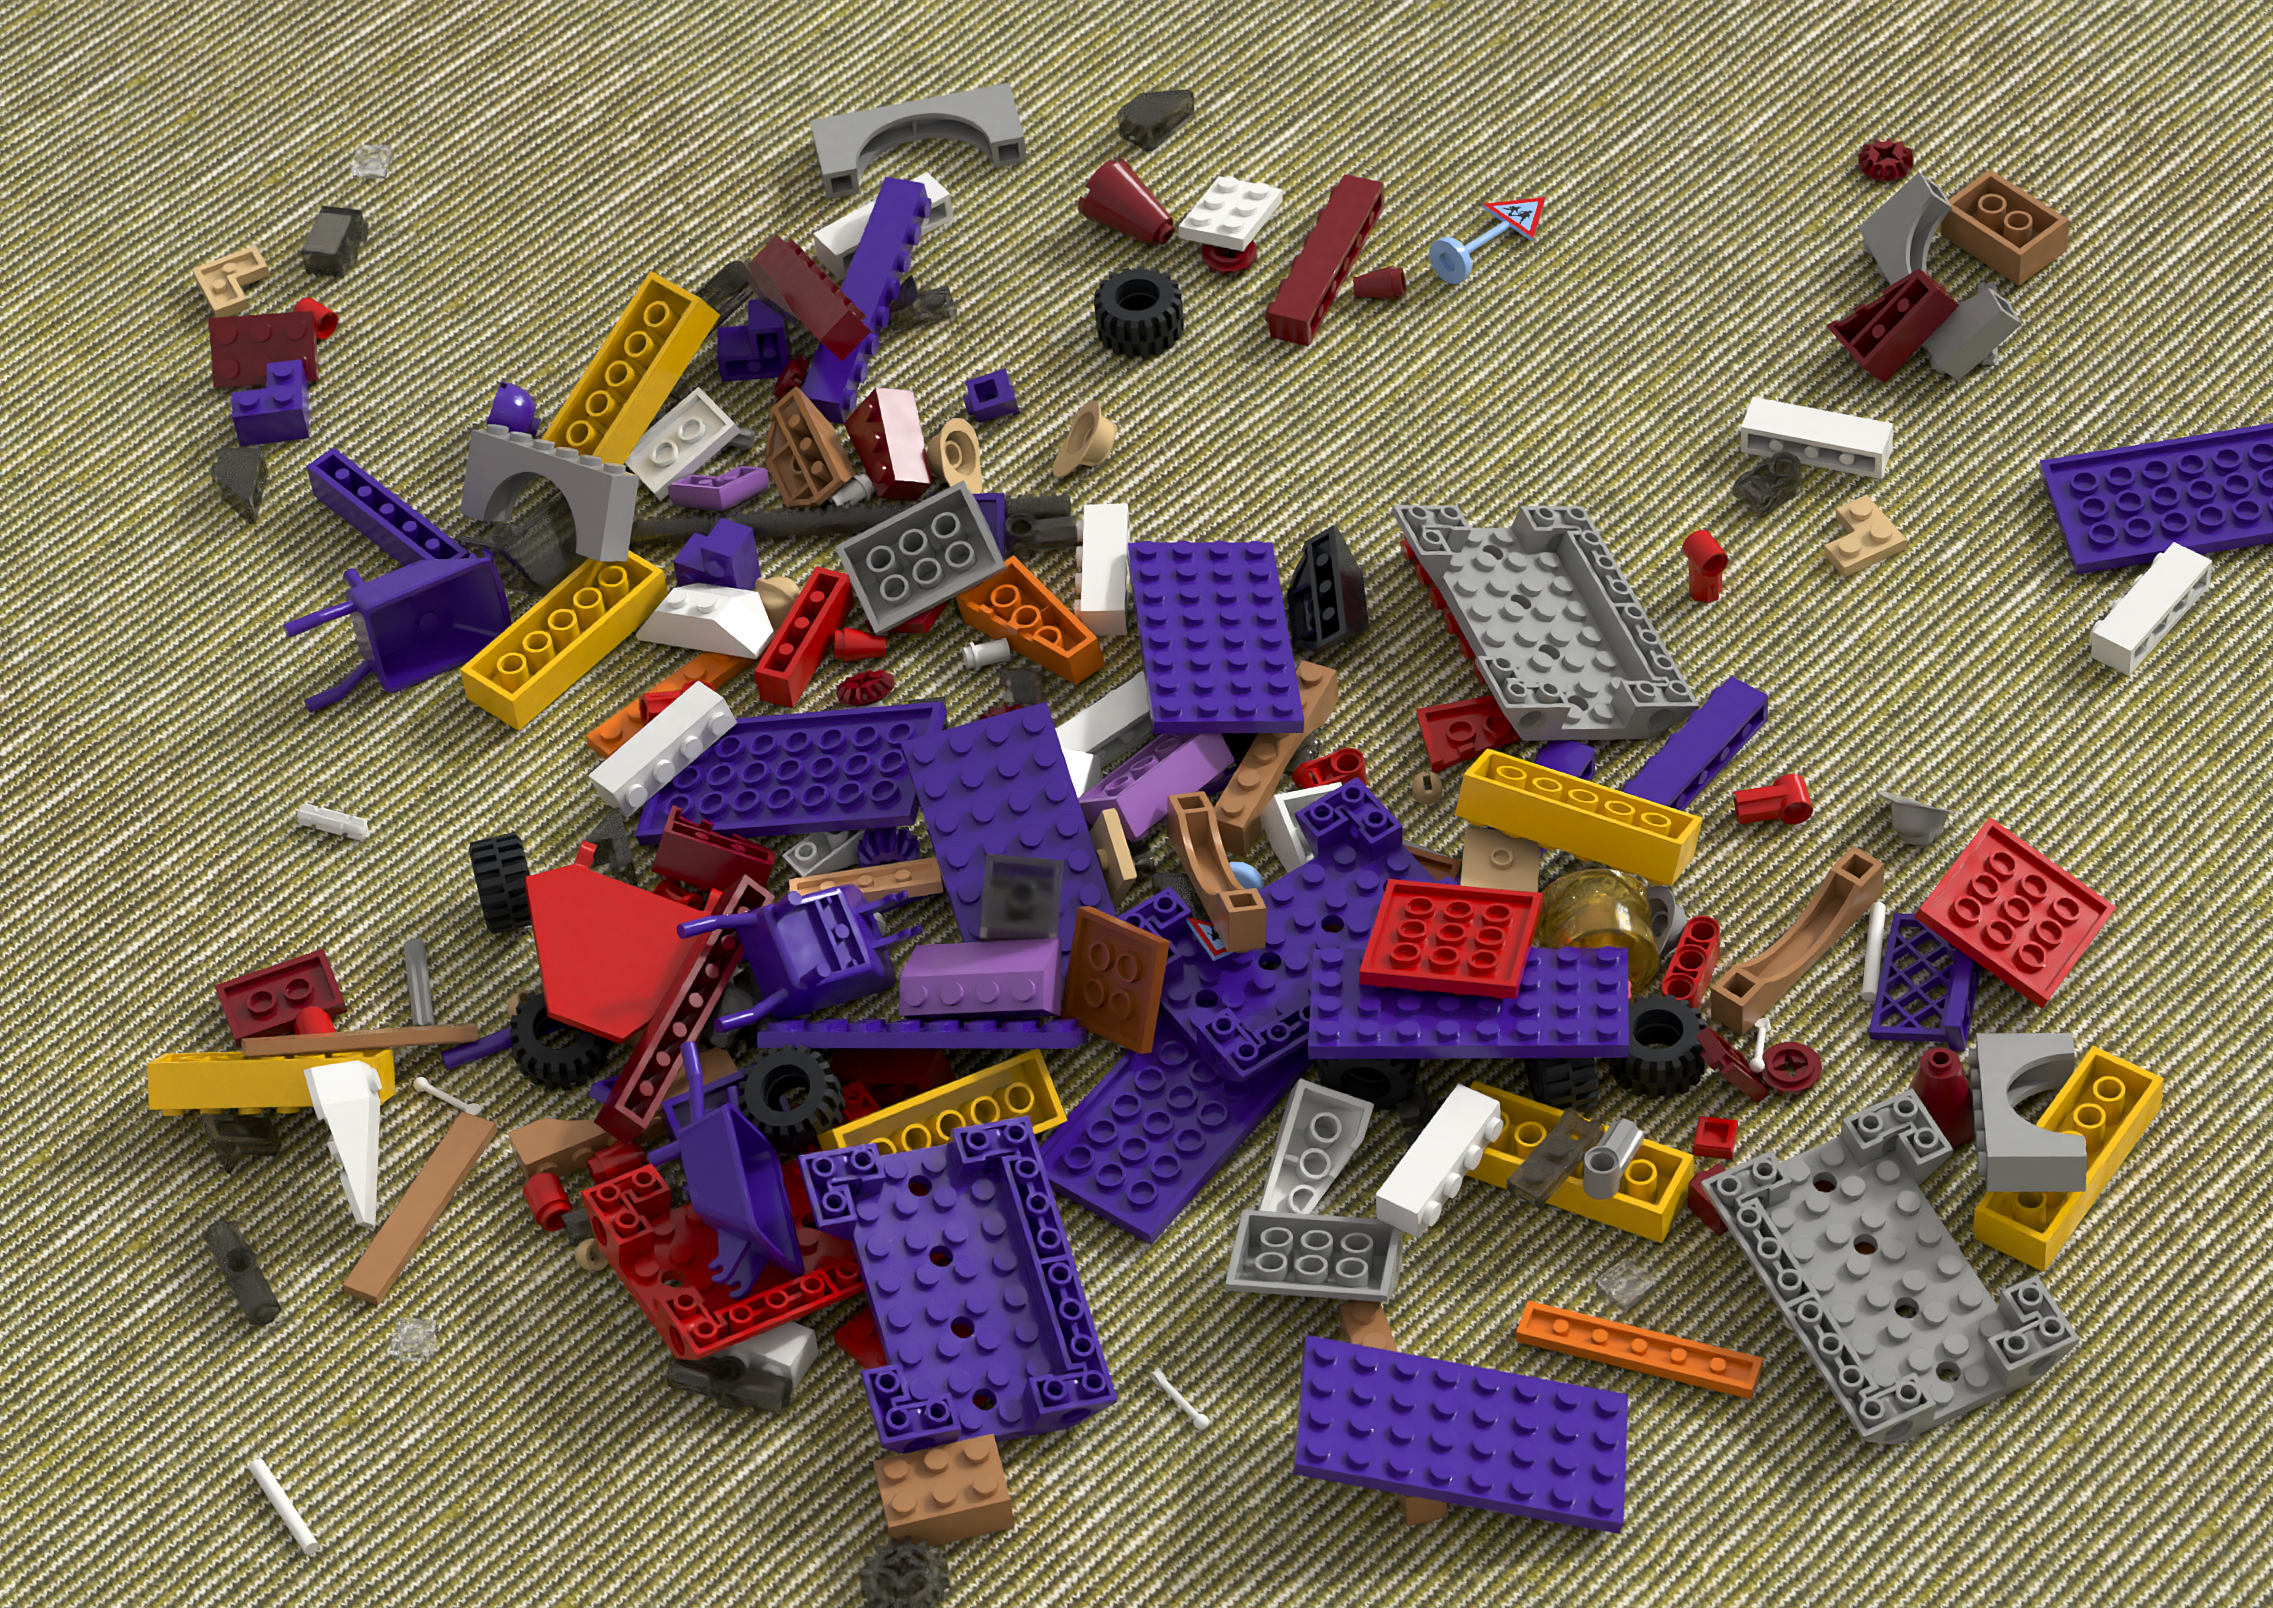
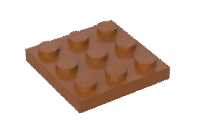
(1115, 979)

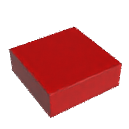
(1715, 1137)

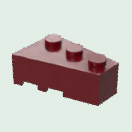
(1895, 324)
(891, 444)
(707, 858)
(892, 1072)

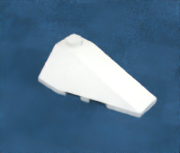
(1283, 829)
(350, 1106)
(1312, 1146)

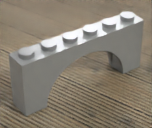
(976, 116)
(1900, 241)
(597, 493)
(2009, 1148)

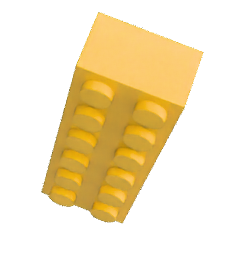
(633, 371)
(562, 637)
(1578, 817)
(233, 1081)
(996, 1093)
(2112, 1108)
(1648, 1191)

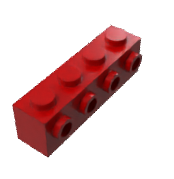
(804, 637)

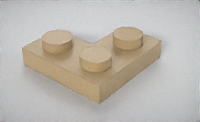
(222, 280)
(1869, 539)

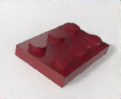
(249, 342)
(272, 997)

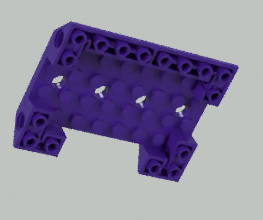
(1265, 1011)
(1005, 1281)

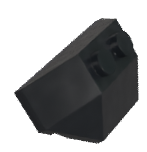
(1326, 594)

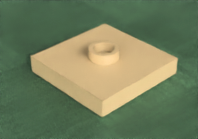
(1113, 855)
(1499, 861)

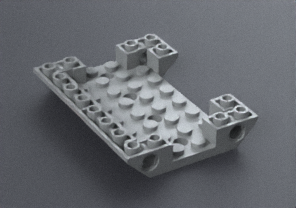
(1551, 623)
(1847, 1301)

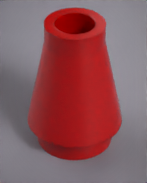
(857, 645)

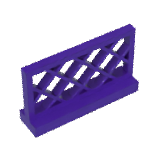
(1957, 1002)

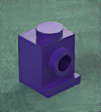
(990, 396)

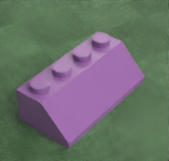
(1162, 768)
(982, 980)

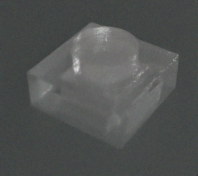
(371, 161)
(1624, 1284)
(414, 1339)

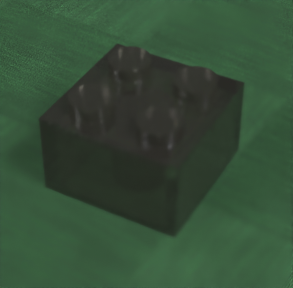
(1020, 898)

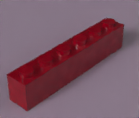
(1325, 260)
(814, 296)

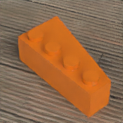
(1033, 622)

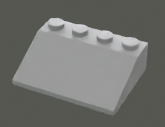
(921, 557)
(1315, 1256)

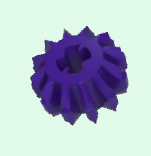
(887, 847)

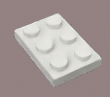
(1230, 213)
(680, 442)

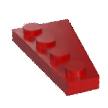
(1463, 730)

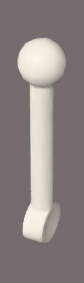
(1762, 1027)
(421, 1084)
(1199, 1420)

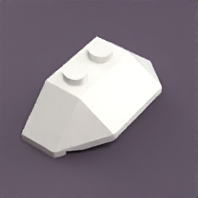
(711, 621)

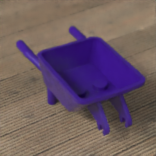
(416, 621)
(810, 951)
(734, 1186)

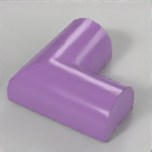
(721, 491)

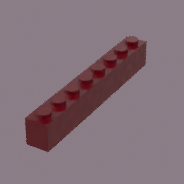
(679, 1018)

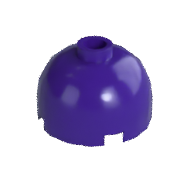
(514, 409)

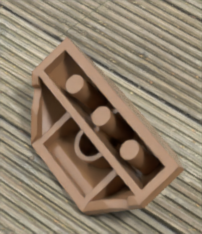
(804, 452)

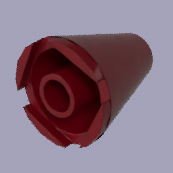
(1126, 204)
(1945, 1094)

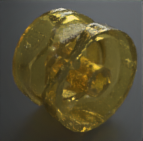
(1598, 911)

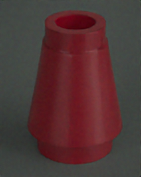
(1381, 284)

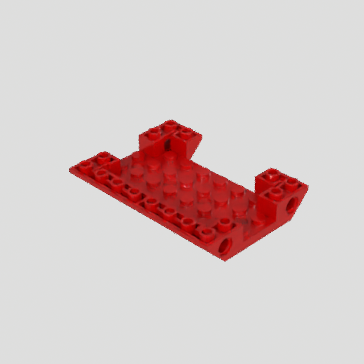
(657, 1245)

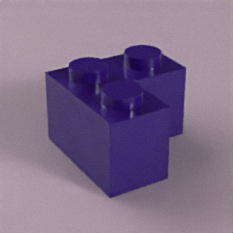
(754, 349)
(274, 412)
(721, 558)

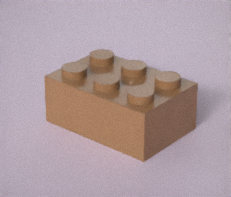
(2005, 227)
(945, 1492)

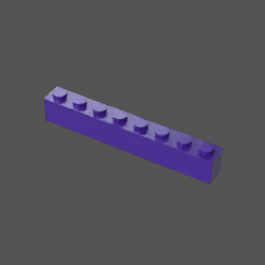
(872, 286)

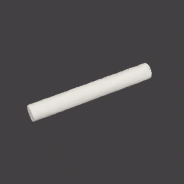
(1873, 951)
(284, 1506)

